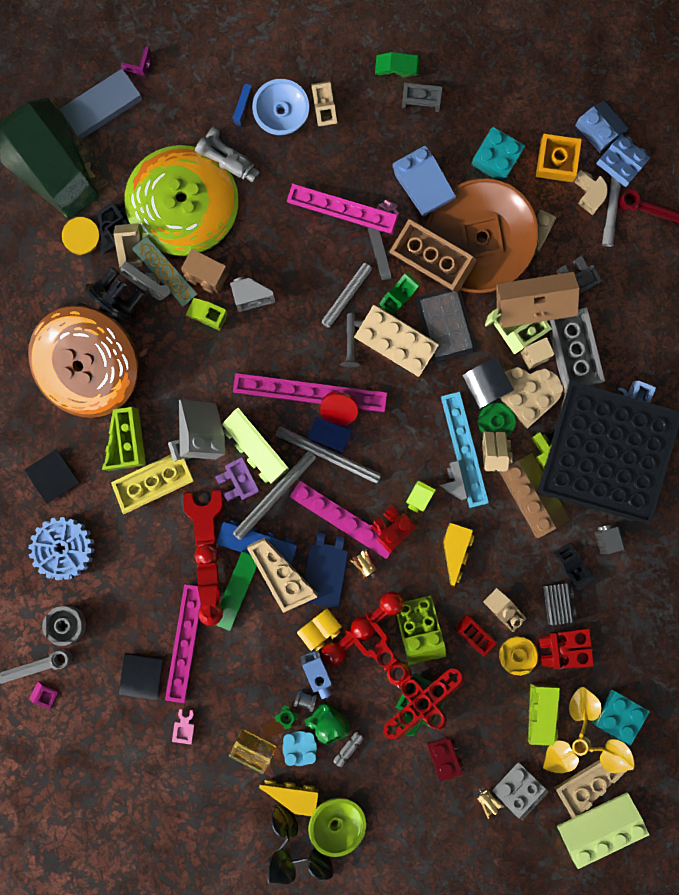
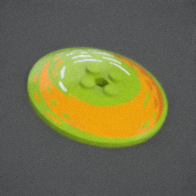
(187, 225)

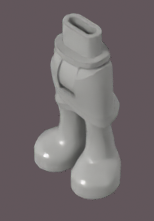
(234, 161)

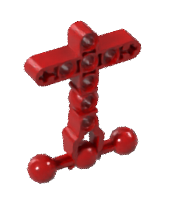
(362, 630)

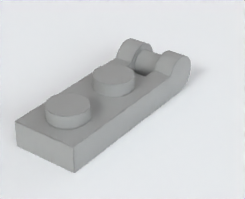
(143, 281)

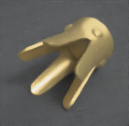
(364, 563)
(489, 803)

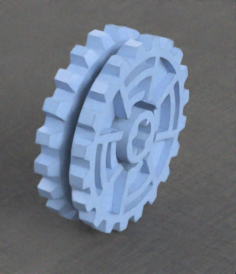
(76, 551)

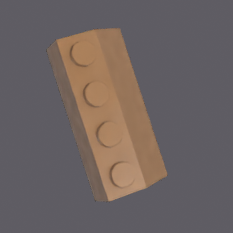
(540, 511)

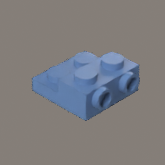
(623, 160)

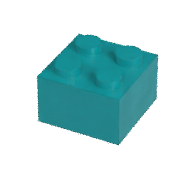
(497, 155)
(621, 717)

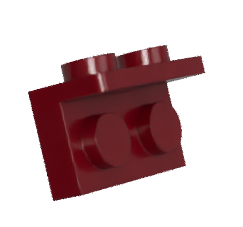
(445, 759)

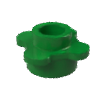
(286, 712)

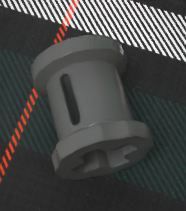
(305, 700)

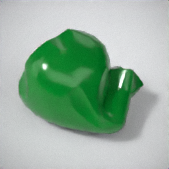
(329, 724)

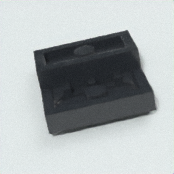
(488, 382)
(51, 476)
(141, 676)

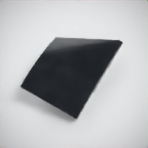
(108, 217)

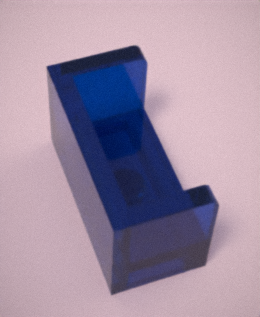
(329, 434)

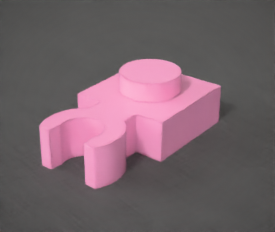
(183, 730)

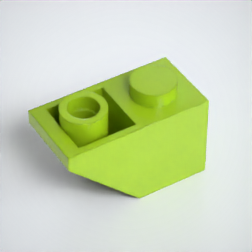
(207, 313)

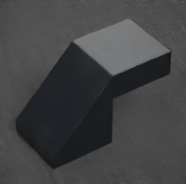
(573, 566)

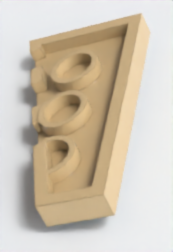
(282, 579)
(585, 787)

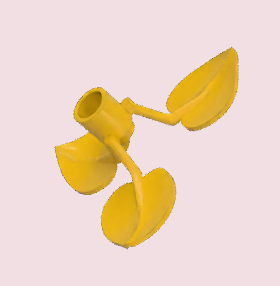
(563, 759)

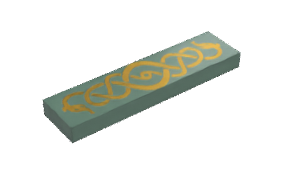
(164, 271)

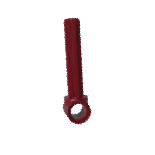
(647, 206)

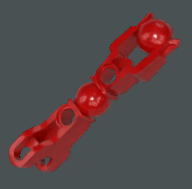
(206, 554)

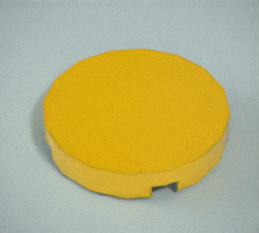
(80, 235)
(518, 655)

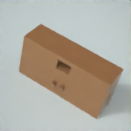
(537, 299)

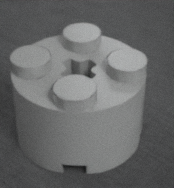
(60, 635)

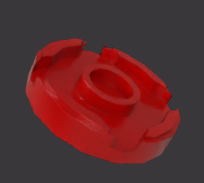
(339, 408)

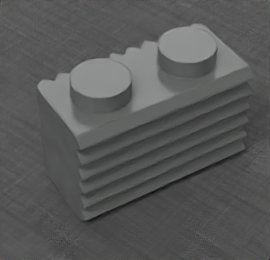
(609, 539)
(559, 604)

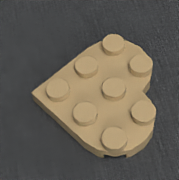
(532, 393)

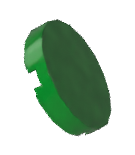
(496, 418)

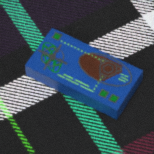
(242, 104)

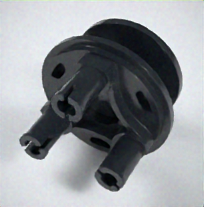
(109, 298)

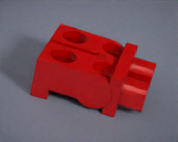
(561, 649)

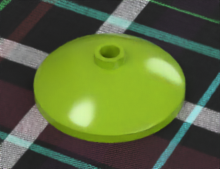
(344, 834)

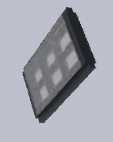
(446, 323)

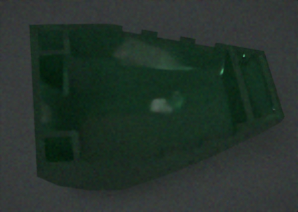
(45, 156)

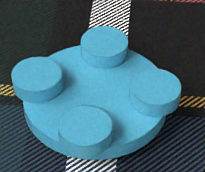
(299, 748)

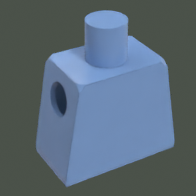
(315, 667)

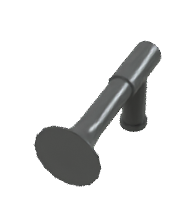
(351, 324)

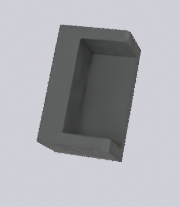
(422, 95)

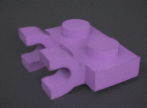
(241, 478)

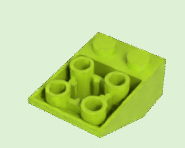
(421, 631)

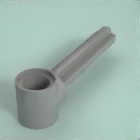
(37, 666)

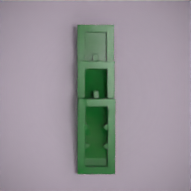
(237, 589)

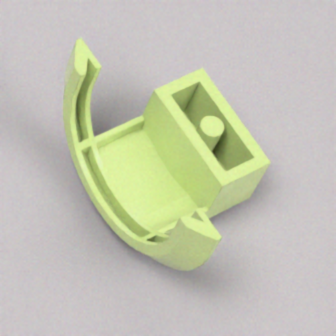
(521, 335)

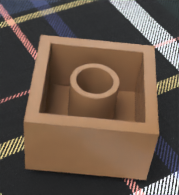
(204, 271)

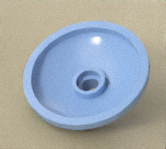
(280, 95)

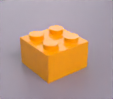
(558, 158)

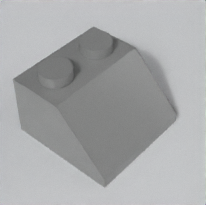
(250, 294)

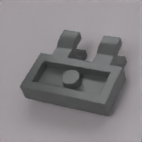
(586, 277)

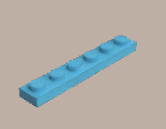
(464, 449)

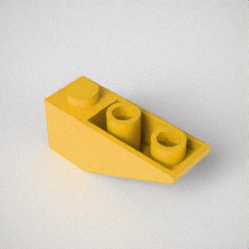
(455, 546)
(297, 799)

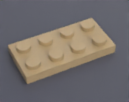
(396, 340)

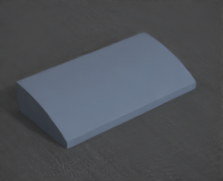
(101, 104)

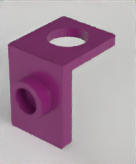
(146, 63)

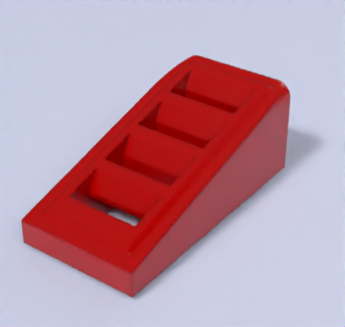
(462, 626)

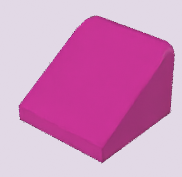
(43, 695)

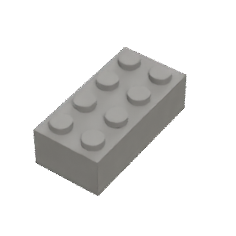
(576, 350)

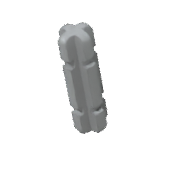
(348, 749)

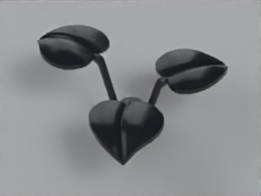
(281, 867)

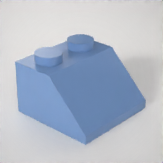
(601, 126)

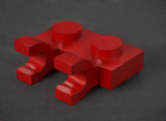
(396, 532)

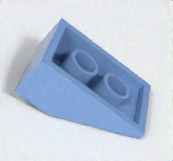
(423, 180)

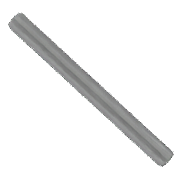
(328, 454)
(274, 495)

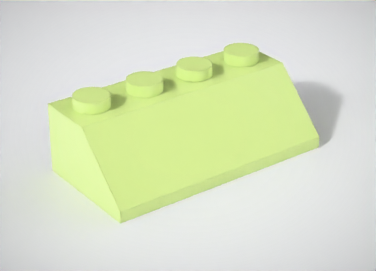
(255, 446)
(602, 830)

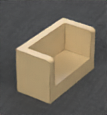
(125, 239)
(537, 353)

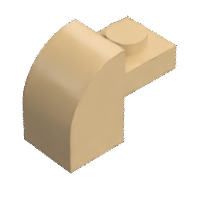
(324, 103)
(595, 191)

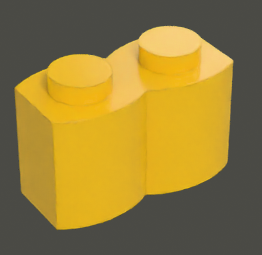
(319, 629)

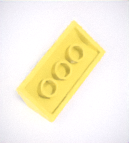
(151, 483)

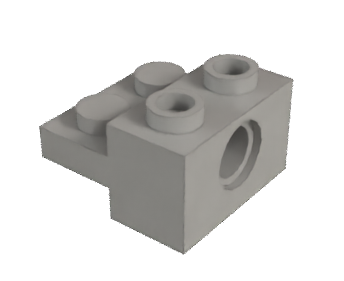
(520, 791)

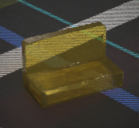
(252, 751)

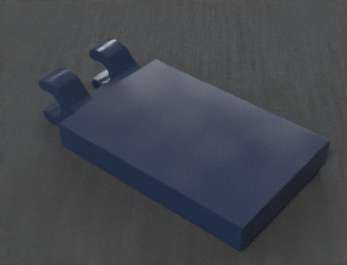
(326, 570)

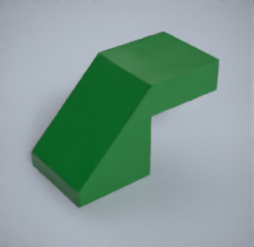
(399, 63)
(400, 293)

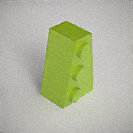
(125, 441)
(543, 714)

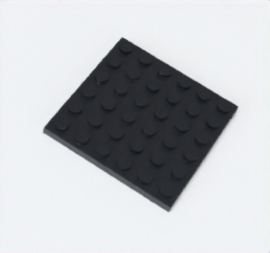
(609, 452)

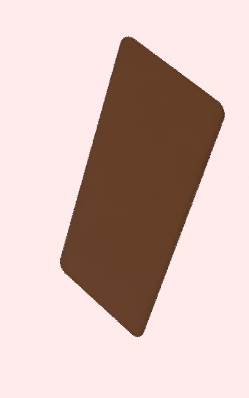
(274, 728)

